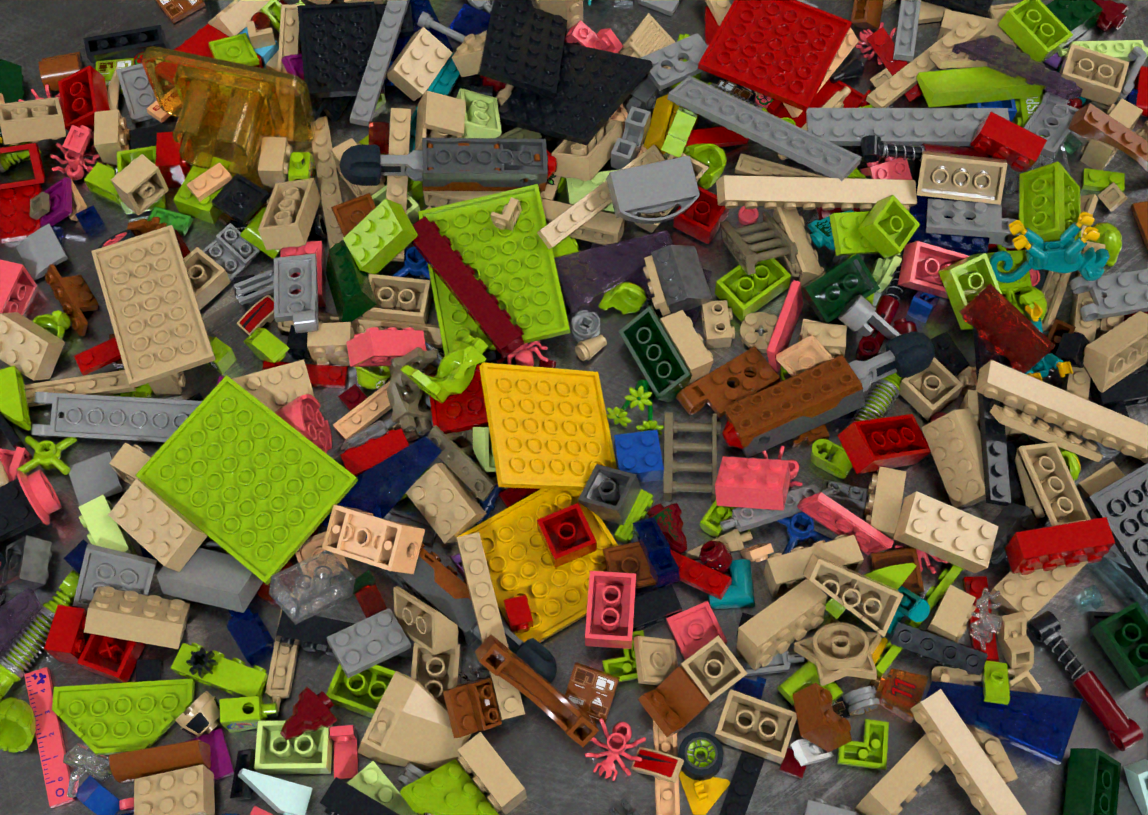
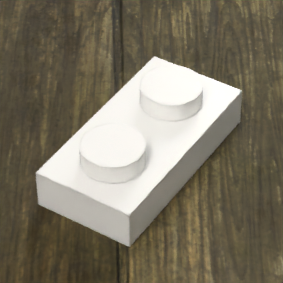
(809, 753)

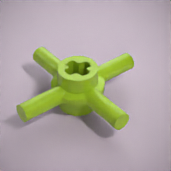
(47, 455)

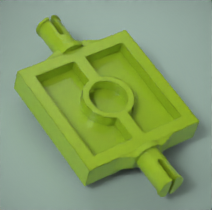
(1010, 289)

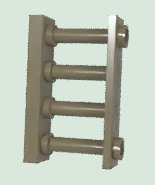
(746, 254)
(460, 463)
(672, 466)

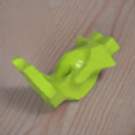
(454, 370)

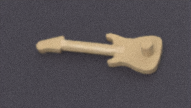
(960, 676)

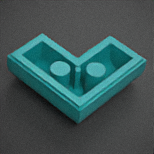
(741, 590)
(911, 607)

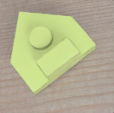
(884, 269)

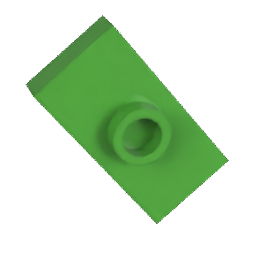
(179, 221)

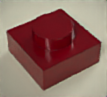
(352, 397)

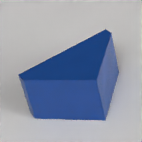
(922, 306)
(98, 797)

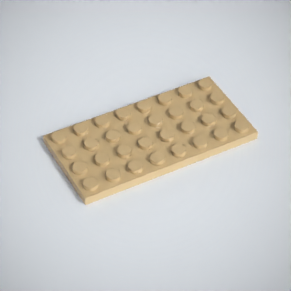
(152, 306)

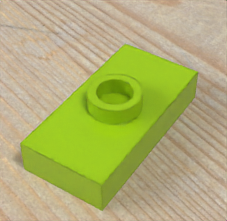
(996, 682)

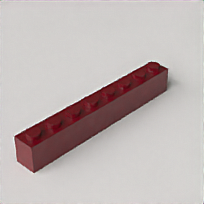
(466, 288)

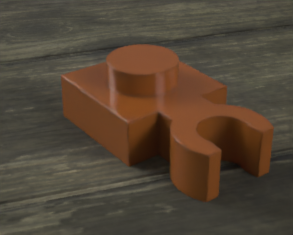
(143, 226)
(812, 435)

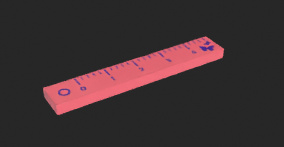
(49, 737)

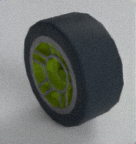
(701, 743)

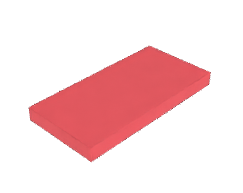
(785, 324)
(844, 522)

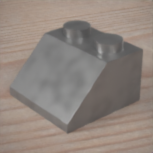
(610, 493)
(26, 564)

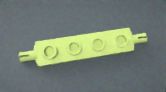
(1117, 49)

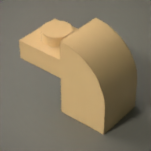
(1014, 642)

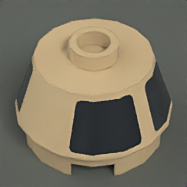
(200, 715)

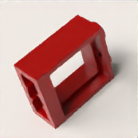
(36, 164)

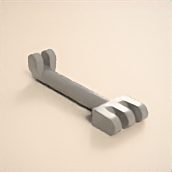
(1137, 55)

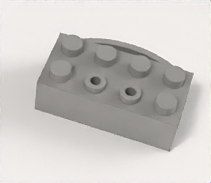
(653, 189)
(211, 579)

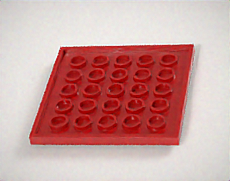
(776, 48)

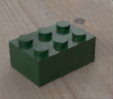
(1076, 15)
(838, 286)
(1126, 643)

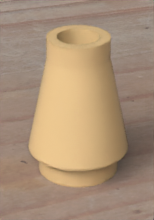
(588, 348)

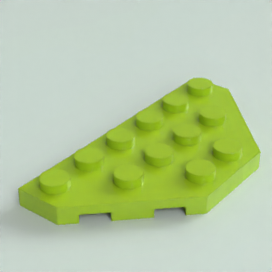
(122, 715)

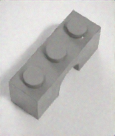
(635, 131)

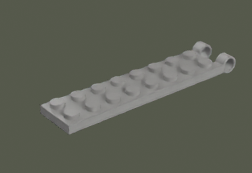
(1123, 294)
(113, 417)

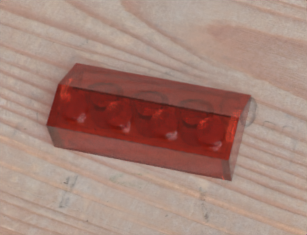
(1006, 329)

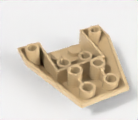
(410, 728)

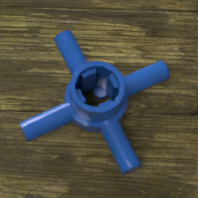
(415, 269)
(797, 535)

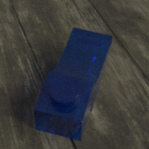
(657, 552)

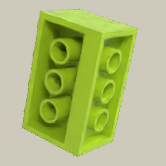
(1049, 201)

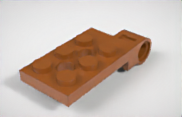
(714, 386)

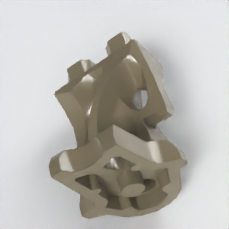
(411, 407)

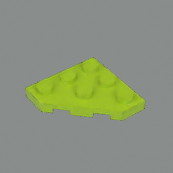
(447, 793)

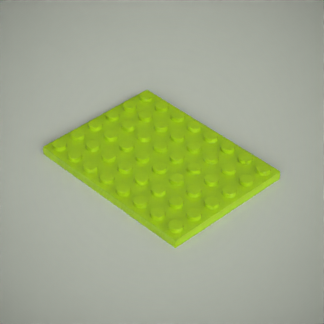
(509, 262)
(247, 479)

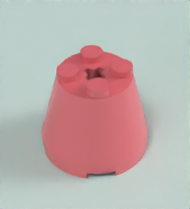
(307, 419)

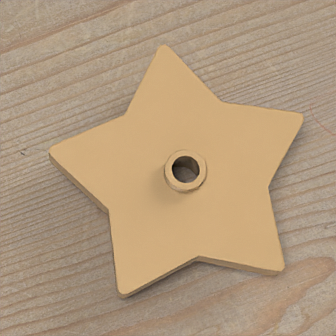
(840, 651)

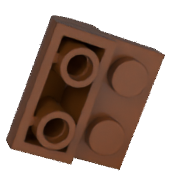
(58, 67)
(472, 707)

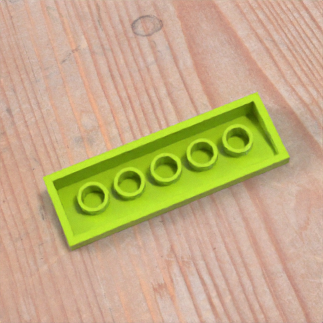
(973, 86)

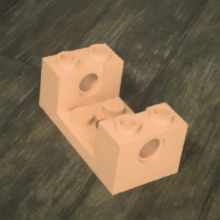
(388, 543)

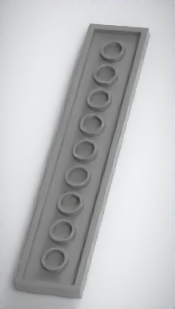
(899, 125)
(764, 128)

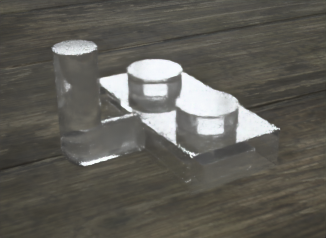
(87, 762)

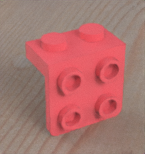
(889, 169)

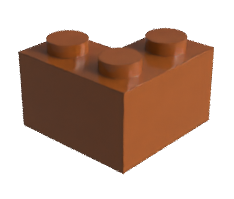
(818, 720)

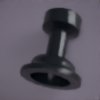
(319, 227)

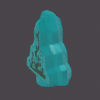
(822, 232)

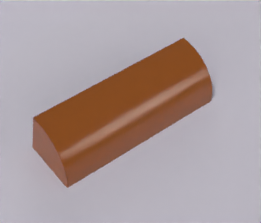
(867, 14)
(158, 760)

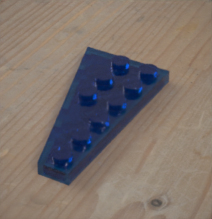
(390, 480)
(1029, 721)

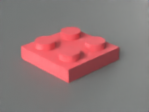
(694, 628)

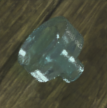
(1092, 597)

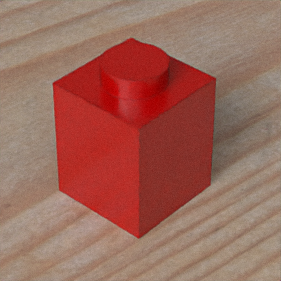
(518, 614)

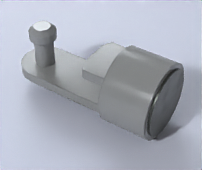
(860, 311)

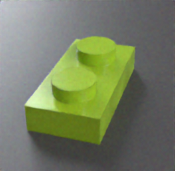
(1099, 180)

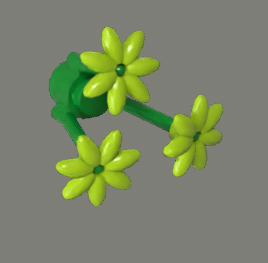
(639, 396)

